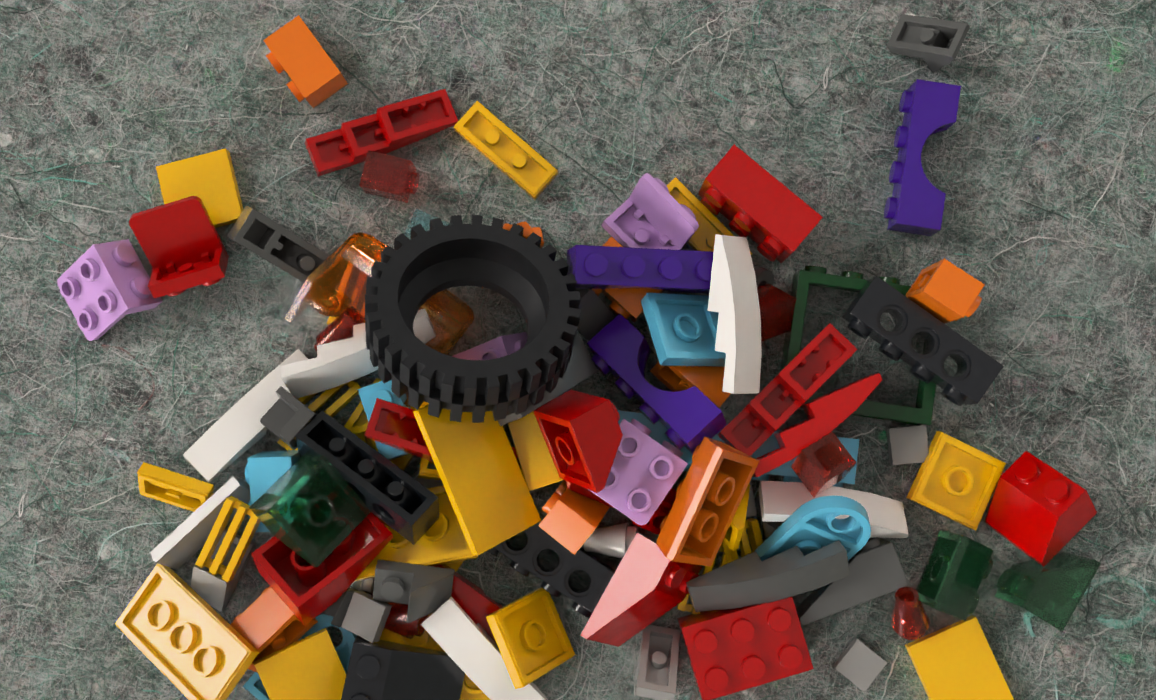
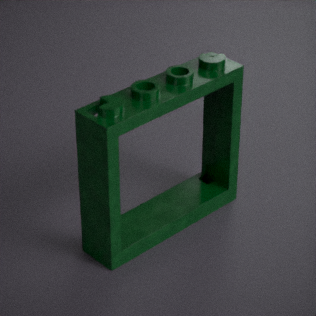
(853, 282)

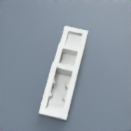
(736, 300)
(342, 360)
(238, 426)
(782, 499)
(475, 653)

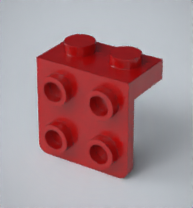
(180, 246)

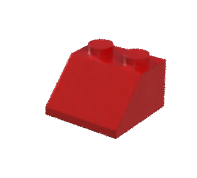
(581, 437)
(1038, 508)

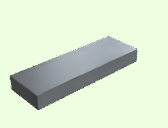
(194, 531)

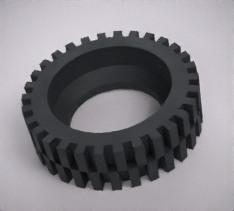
(480, 258)

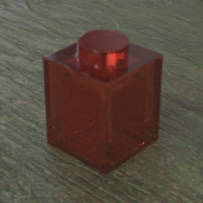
(389, 177)
(775, 311)
(823, 464)

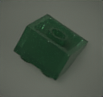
(311, 508)
(954, 574)
(1050, 591)

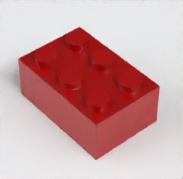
(757, 205)
(744, 647)

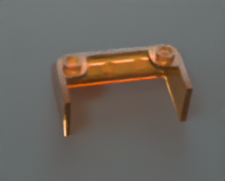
(342, 285)

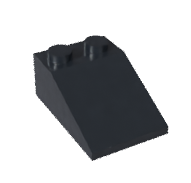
(400, 673)

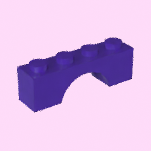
(915, 202)
(640, 268)
(685, 413)

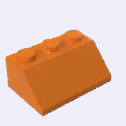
(705, 503)

